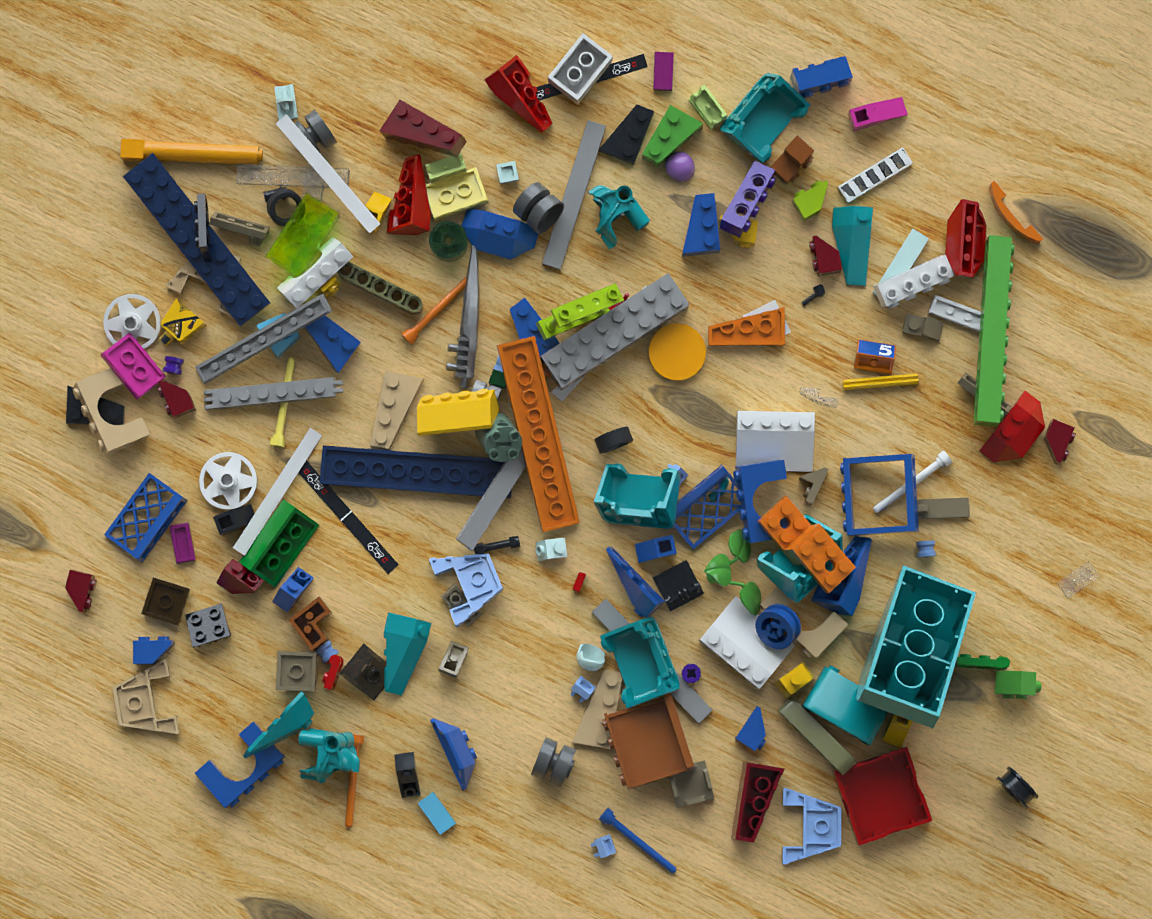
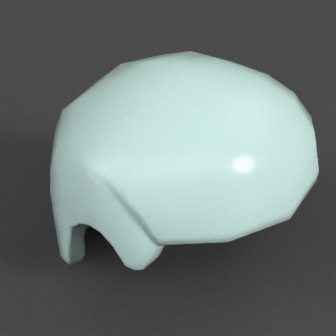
(590, 657)

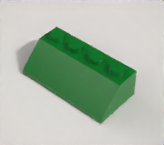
(279, 543)

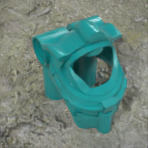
(613, 207)
(335, 753)

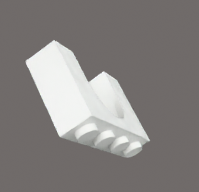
(301, 288)

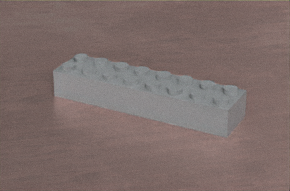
(614, 331)

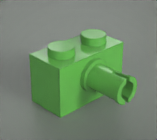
(1016, 683)

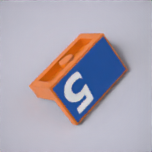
(875, 356)

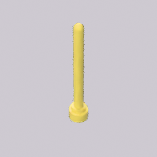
(278, 438)

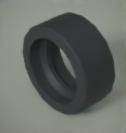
(274, 199)
(613, 439)

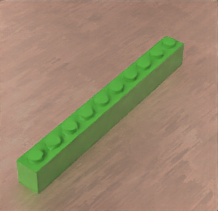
(993, 331)

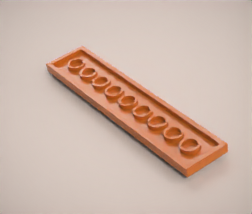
(539, 434)

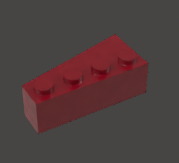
(416, 128)
(754, 797)

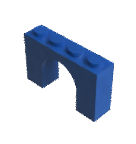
(748, 479)
(229, 791)

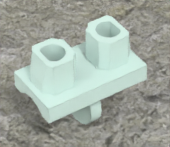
(286, 101)

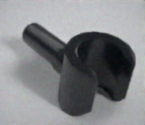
(818, 292)

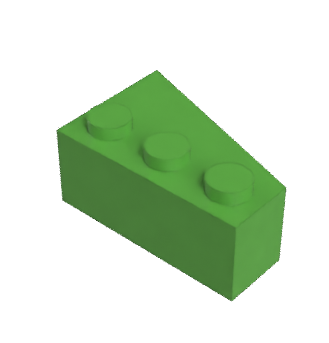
(670, 135)

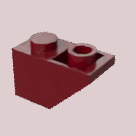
(827, 258)
(178, 399)
(1057, 439)
(239, 579)
(79, 589)

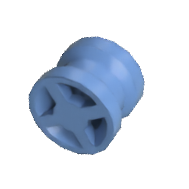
(925, 549)
(326, 651)

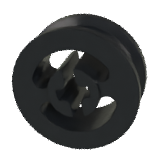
(1017, 787)

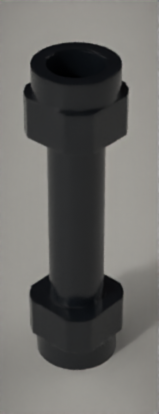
(512, 542)

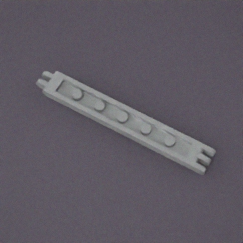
(272, 393)

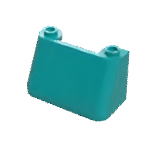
(764, 115)
(638, 498)
(790, 578)
(642, 661)
(834, 700)

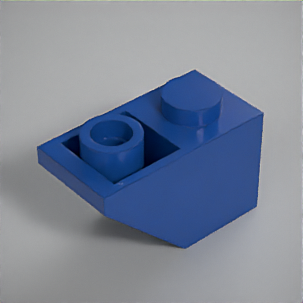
(655, 549)
(292, 589)
(150, 651)

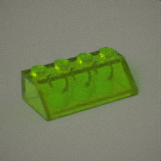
(303, 236)

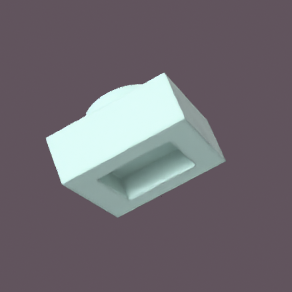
(507, 172)

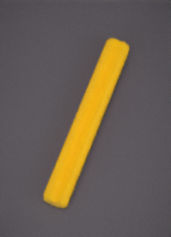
(877, 382)

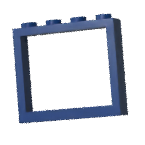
(911, 495)

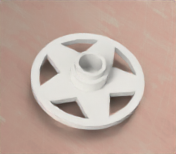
(132, 319)
(228, 480)

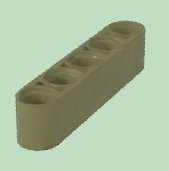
(387, 294)
(817, 736)

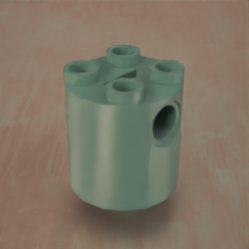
(502, 440)

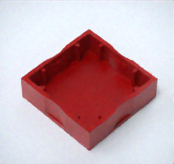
(882, 796)

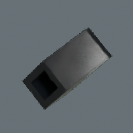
(233, 519)
(407, 774)

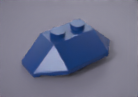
(498, 234)
(457, 751)

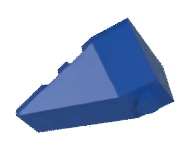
(640, 593)
(847, 593)

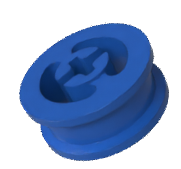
(784, 621)

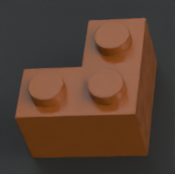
(794, 158)
(306, 623)

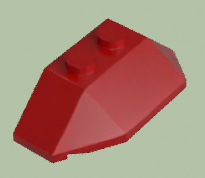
(966, 238)
(1016, 431)

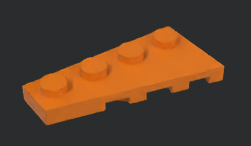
(753, 330)

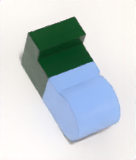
(497, 377)

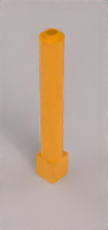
(140, 149)

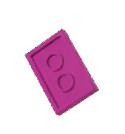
(133, 366)

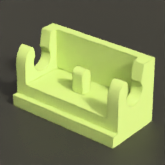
(708, 107)
(445, 167)

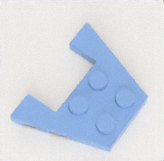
(476, 578)
(820, 826)

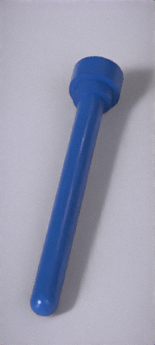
(609, 818)

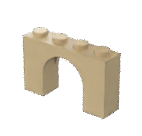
(110, 437)
(812, 641)

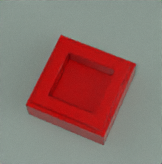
(579, 582)

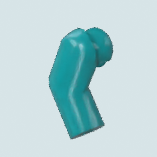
(713, 495)

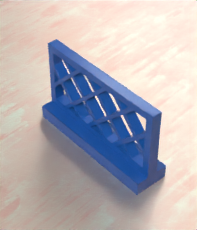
(696, 494)
(159, 525)

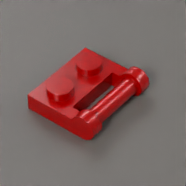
(331, 678)

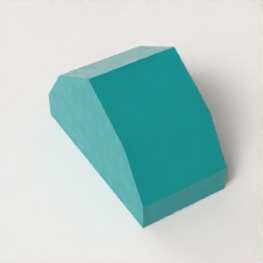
(916, 647)

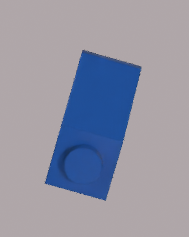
(753, 731)

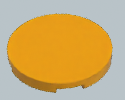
(677, 352)

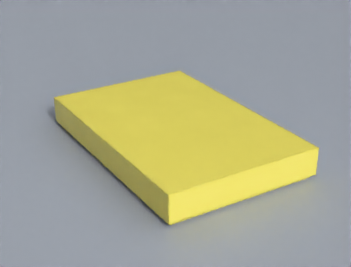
(456, 194)

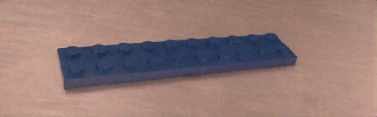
(177, 217)
(407, 471)

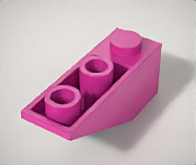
(876, 113)

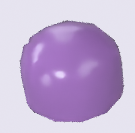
(680, 166)

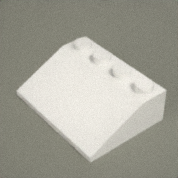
(776, 436)
(738, 644)

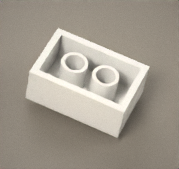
(580, 69)

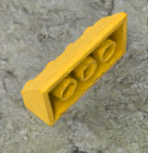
(456, 412)

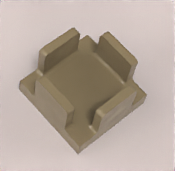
(296, 671)
(692, 785)

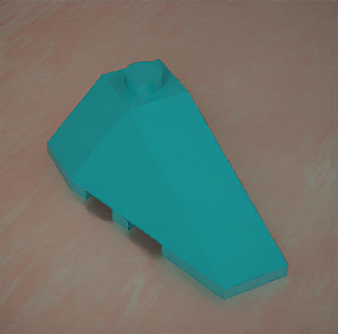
(852, 236)
(404, 646)
(291, 721)

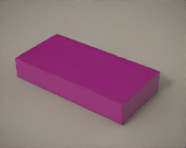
(663, 71)
(182, 543)

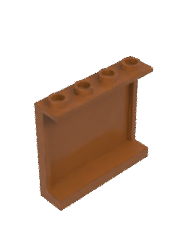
(648, 742)

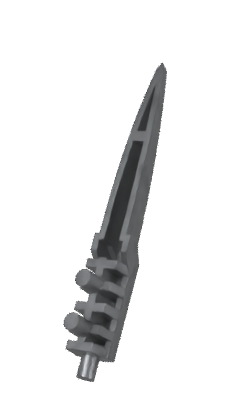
(467, 341)

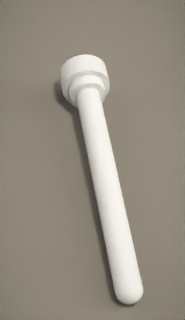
(941, 461)

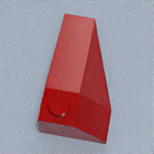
(514, 88)
(411, 208)

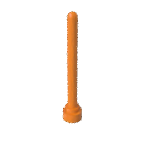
(412, 333)
(358, 740)

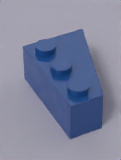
(821, 77)
(703, 227)
(525, 322)
(333, 341)

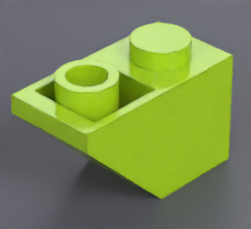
(811, 201)

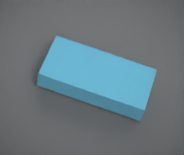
(436, 813)

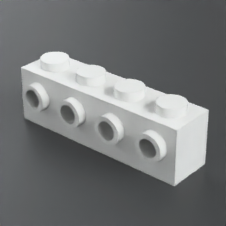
(913, 281)

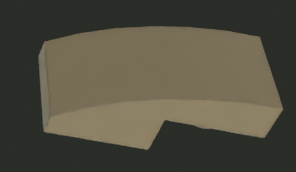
(455, 597)

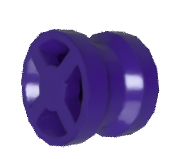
(173, 365)
(691, 670)

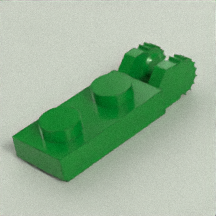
(982, 662)

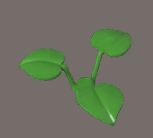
(719, 572)

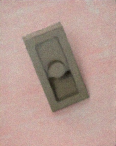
(923, 327)
(815, 479)
(453, 659)

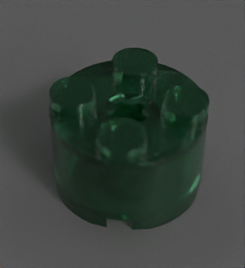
(454, 232)

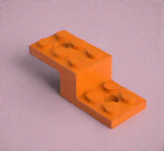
(806, 544)

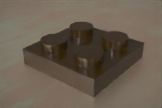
(165, 601)

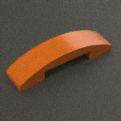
(1029, 233)

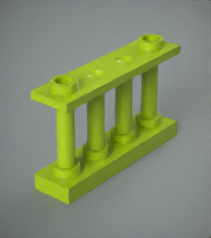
(579, 311)

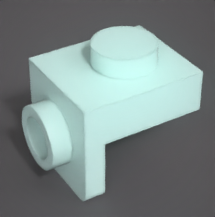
(551, 549)

